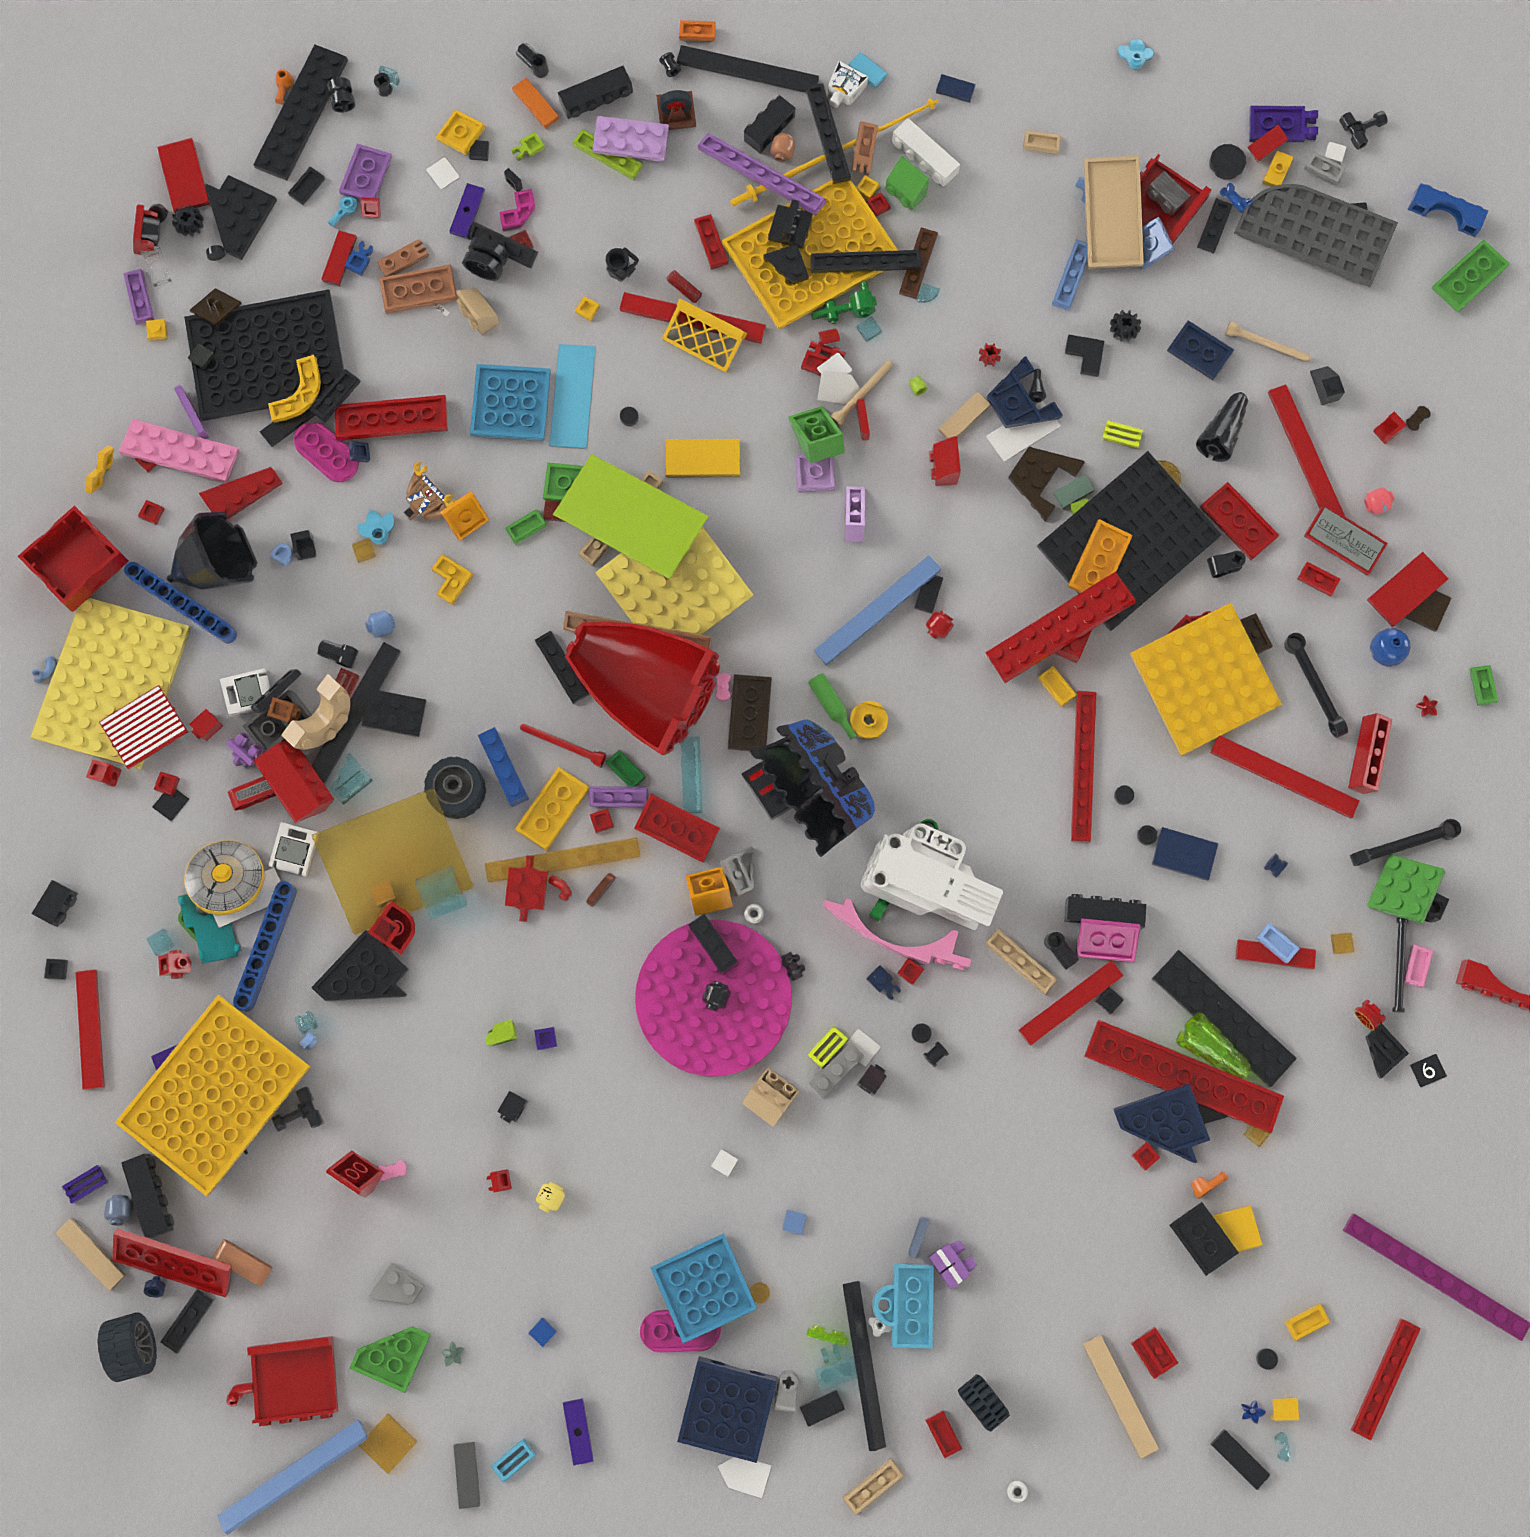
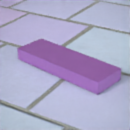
(138, 296)
(191, 412)
(618, 796)

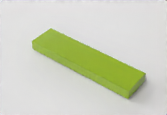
(627, 166)

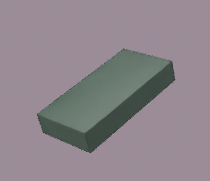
(1073, 491)

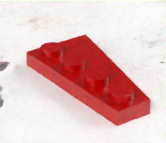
(240, 493)

